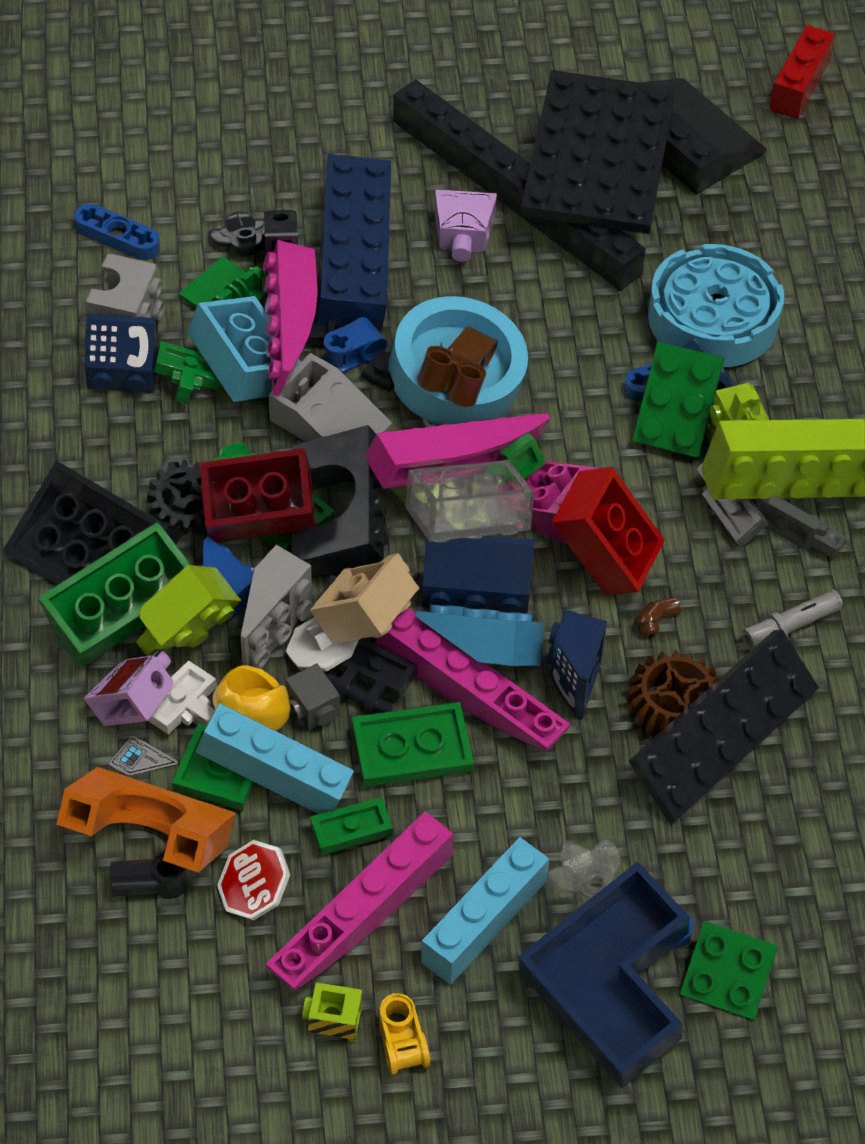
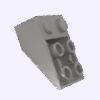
(323, 403)
(276, 603)

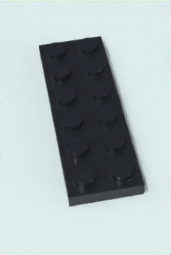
(723, 725)

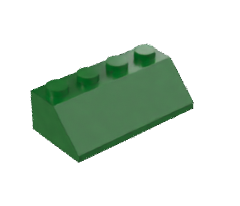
(105, 599)

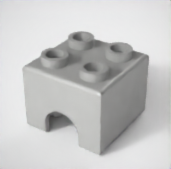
(131, 289)

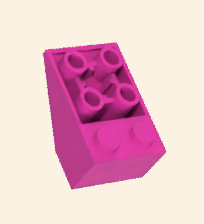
(550, 487)

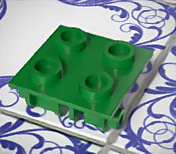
(224, 282)
(729, 970)

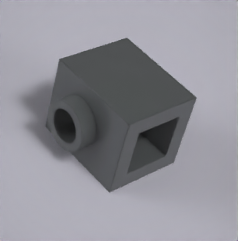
(312, 697)

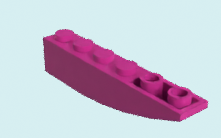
(290, 307)
(446, 445)
(472, 683)
(365, 902)

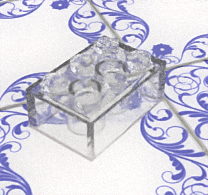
(469, 500)

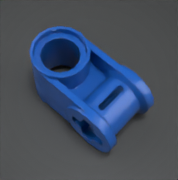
(353, 344)

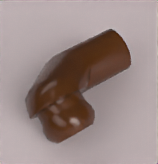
(654, 611)

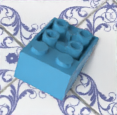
(489, 634)

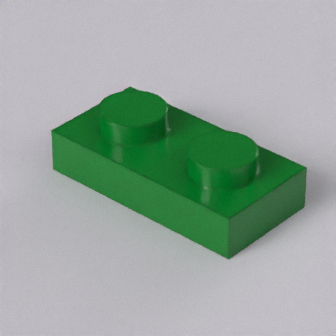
(351, 826)

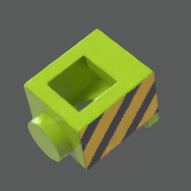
(333, 1000)

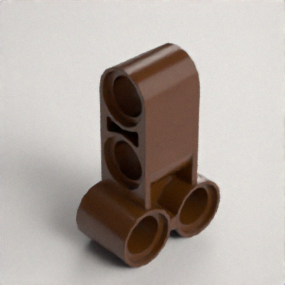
(459, 367)

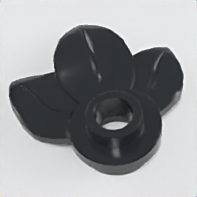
(241, 233)

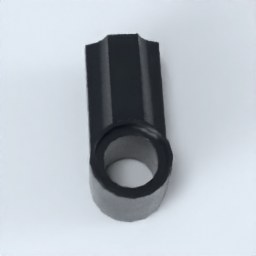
(146, 877)

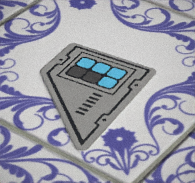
(140, 757)

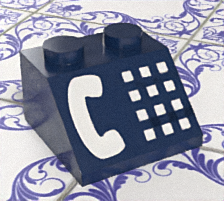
(120, 353)
(576, 658)

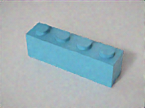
(273, 760)
(484, 910)

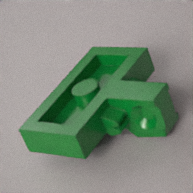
(184, 368)

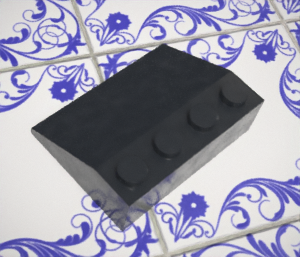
(704, 140)
(74, 525)

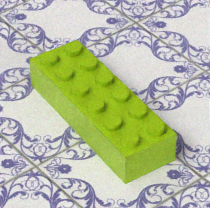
(786, 459)

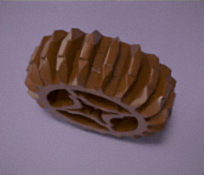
(682, 685)

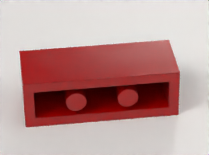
(802, 71)

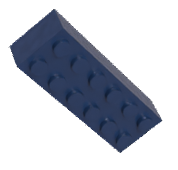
(354, 240)

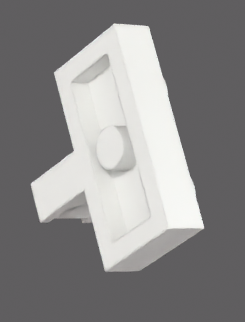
(186, 700)

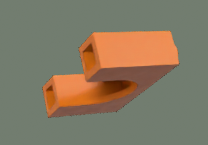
(194, 828)

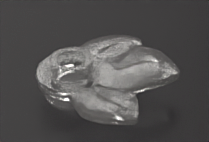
(584, 867)

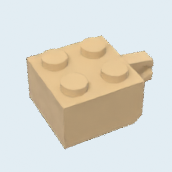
(365, 600)

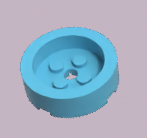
(439, 324)
(730, 327)

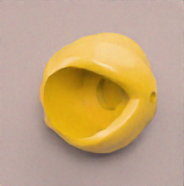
(254, 695)

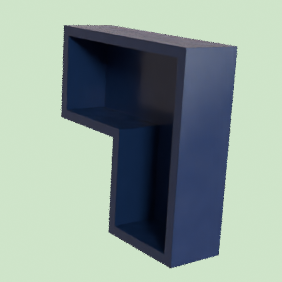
(592, 969)

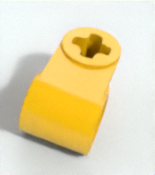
(403, 1040)

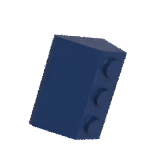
(478, 573)

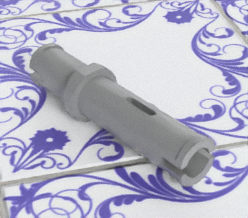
(793, 618)

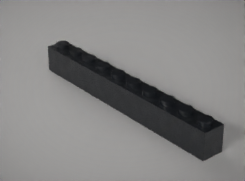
(504, 172)

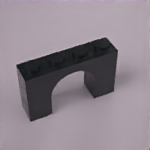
(359, 533)

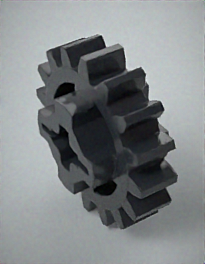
(172, 488)

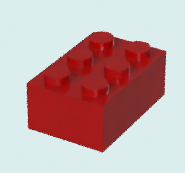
(608, 531)

